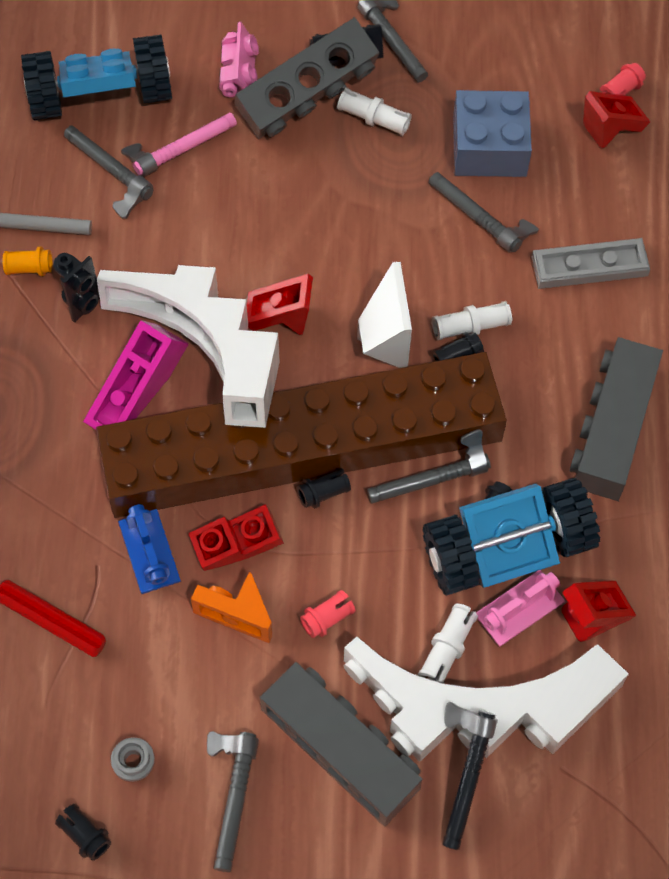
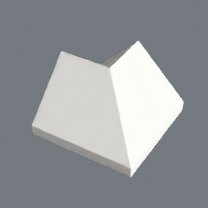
(386, 321)

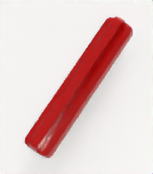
(51, 618)

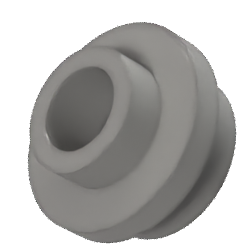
(126, 748)

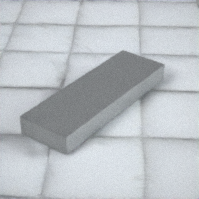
(590, 263)

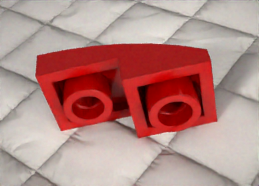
(235, 540)

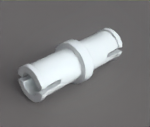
(374, 111)
(471, 320)
(448, 644)

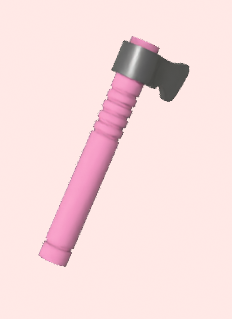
(148, 162)

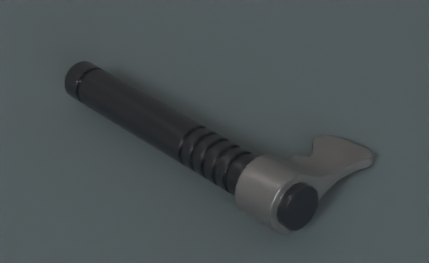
(483, 728)

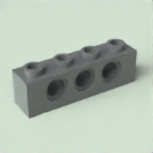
(346, 41)

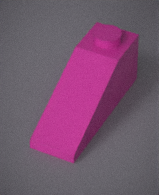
(137, 375)

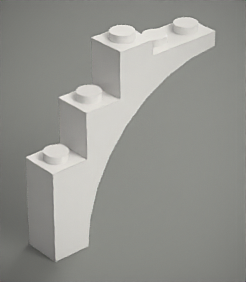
(218, 325)
(546, 707)

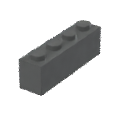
(617, 418)
(342, 743)

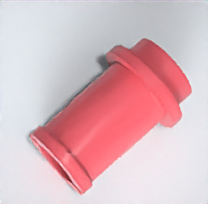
(629, 78)
(325, 615)

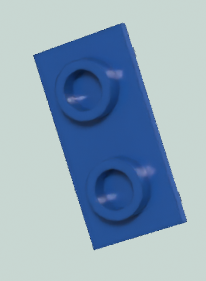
(148, 549)

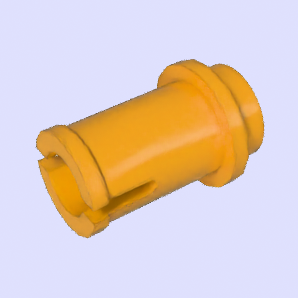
(32, 261)

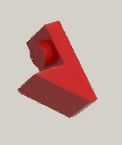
(609, 113)
(280, 303)
(595, 608)

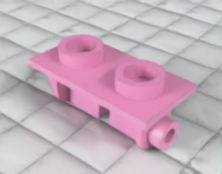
(239, 51)
(521, 607)

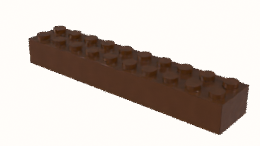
(307, 434)

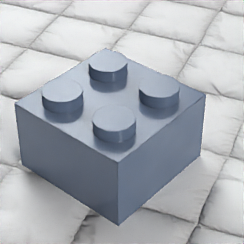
(492, 133)

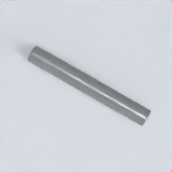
(44, 223)

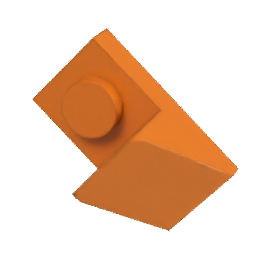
(242, 614)

